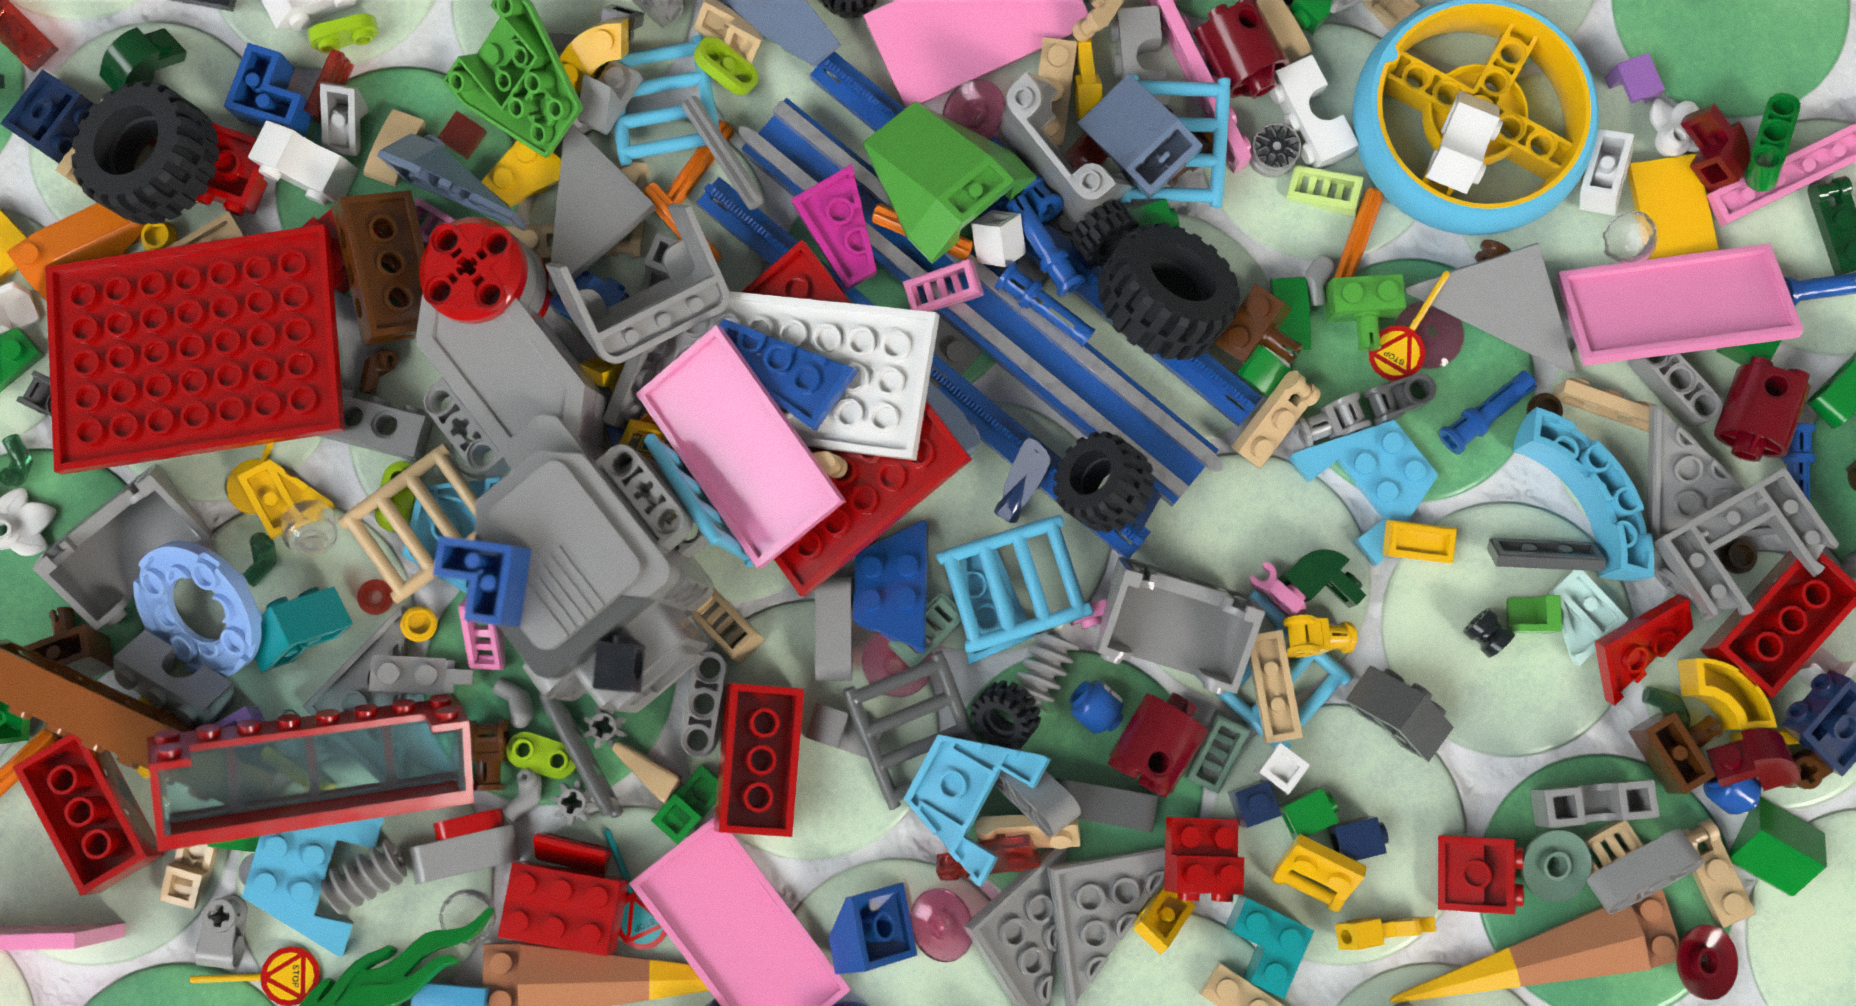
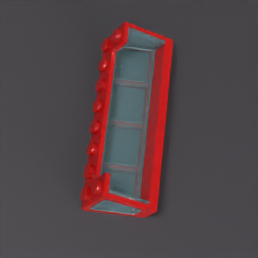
(308, 771)

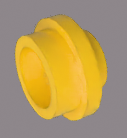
(158, 236)
(418, 624)

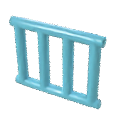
(628, 152)
(1214, 160)
(694, 499)
(1011, 630)
(1337, 676)

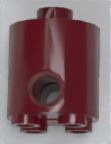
(1242, 48)
(1762, 410)
(1165, 735)

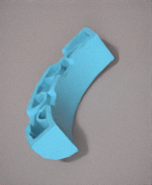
(1600, 488)

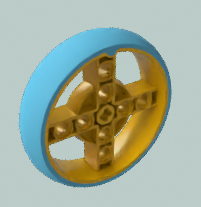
(1519, 35)

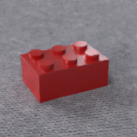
(563, 908)

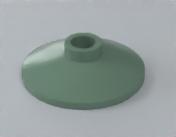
(1568, 872)

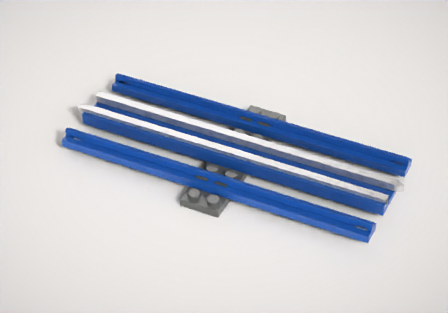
(1065, 376)

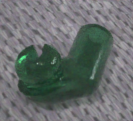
(20, 462)
(263, 556)
(1667, 703)

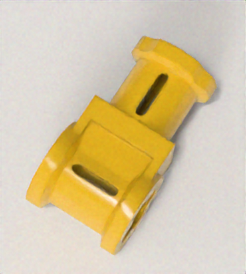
(1315, 636)

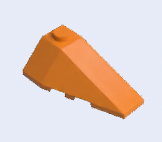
(79, 237)

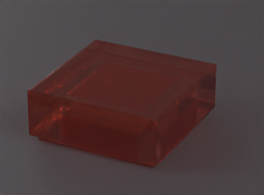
(462, 135)

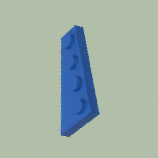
(794, 377)

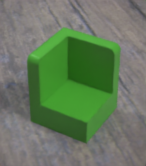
(1534, 615)

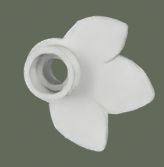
(1671, 136)
(24, 523)

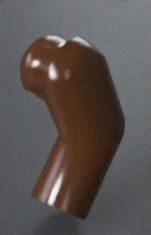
(375, 367)

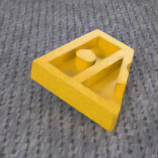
(522, 174)
(274, 491)

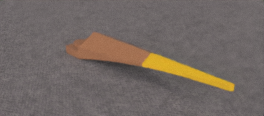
(1576, 949)
(562, 977)

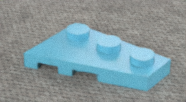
(984, 606)

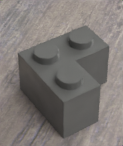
(1401, 711)

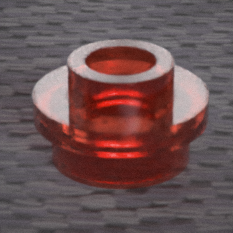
(365, 594)

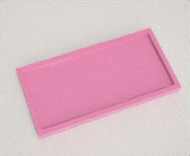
(943, 43)
(1678, 304)
(740, 447)
(735, 926)
(58, 936)

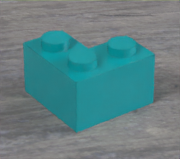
(298, 624)
(1278, 940)

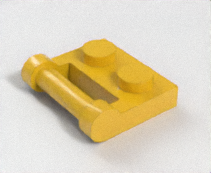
(1321, 865)

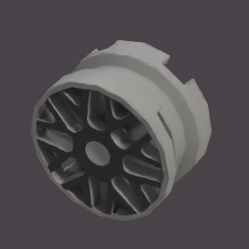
(1274, 150)

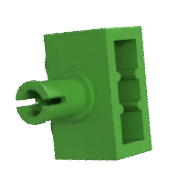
(1365, 301)

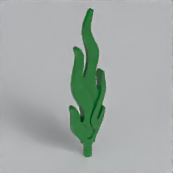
(390, 983)

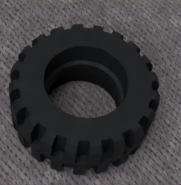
(119, 132)
(1168, 291)

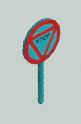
(638, 925)

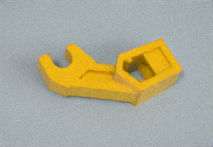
(1086, 84)
(1370, 932)

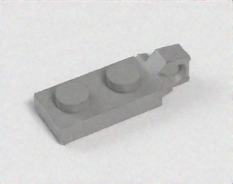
(416, 675)

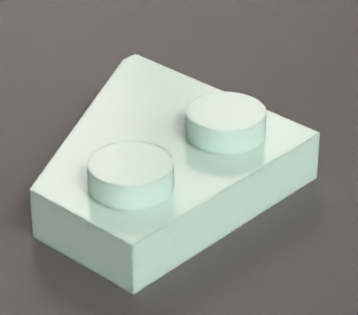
(1585, 614)

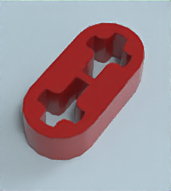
(468, 824)

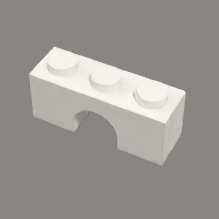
(1321, 140)

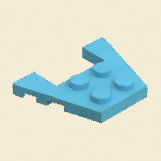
(1383, 468)
(457, 513)
(955, 787)
(289, 875)

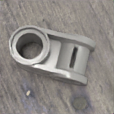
(222, 938)

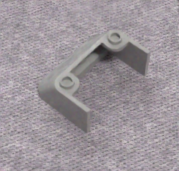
(659, 312)

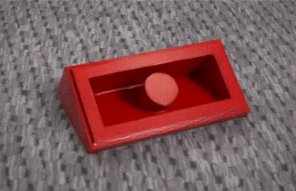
(571, 852)

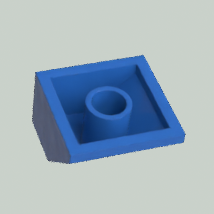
(872, 931)

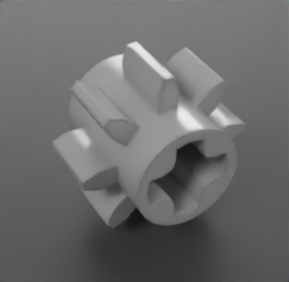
(596, 732)
(567, 809)

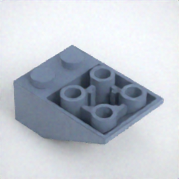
(1140, 136)

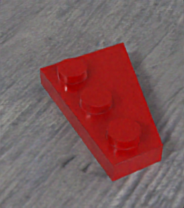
(1633, 646)

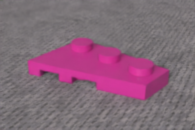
(838, 226)

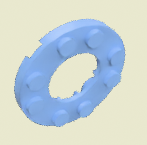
(158, 612)

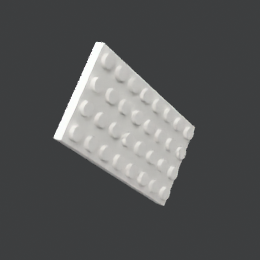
(887, 345)

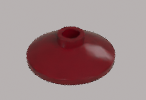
(1707, 962)

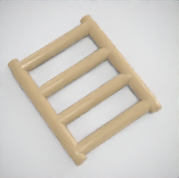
(381, 500)

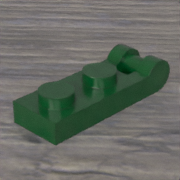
(1836, 222)

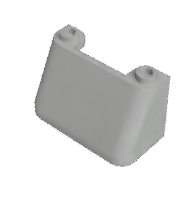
(1023, 125)
(100, 555)
(1179, 624)

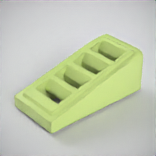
(1335, 204)

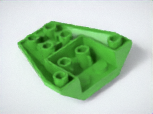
(518, 80)
(940, 175)

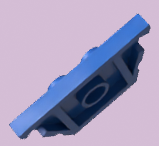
(893, 586)

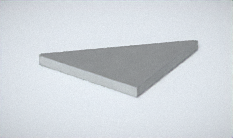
(593, 206)
(1507, 299)
(1683, 478)
(350, 683)
(1095, 908)
(1020, 934)

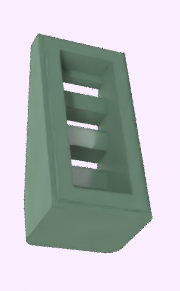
(944, 616)
(1242, 731)

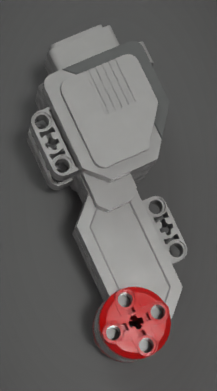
(600, 537)

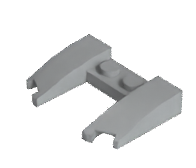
(1773, 500)

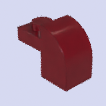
(1722, 147)
(1759, 754)

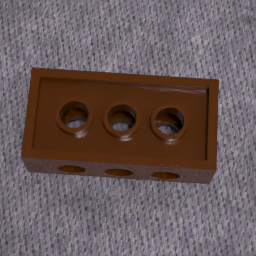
(364, 252)

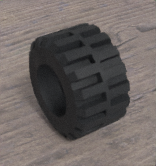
(1122, 493)

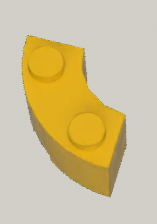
(594, 47)
(1727, 693)

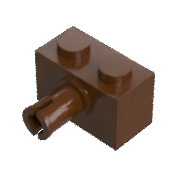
(1259, 324)
(75, 647)
(1675, 750)

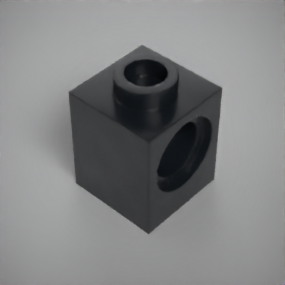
(618, 665)

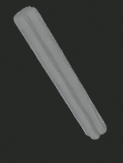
(723, 153)

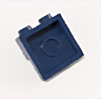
(48, 115)
(1827, 721)

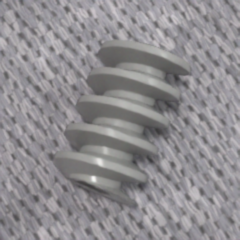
(1045, 667)
(365, 879)

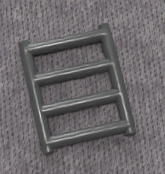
(868, 730)
(582, 757)

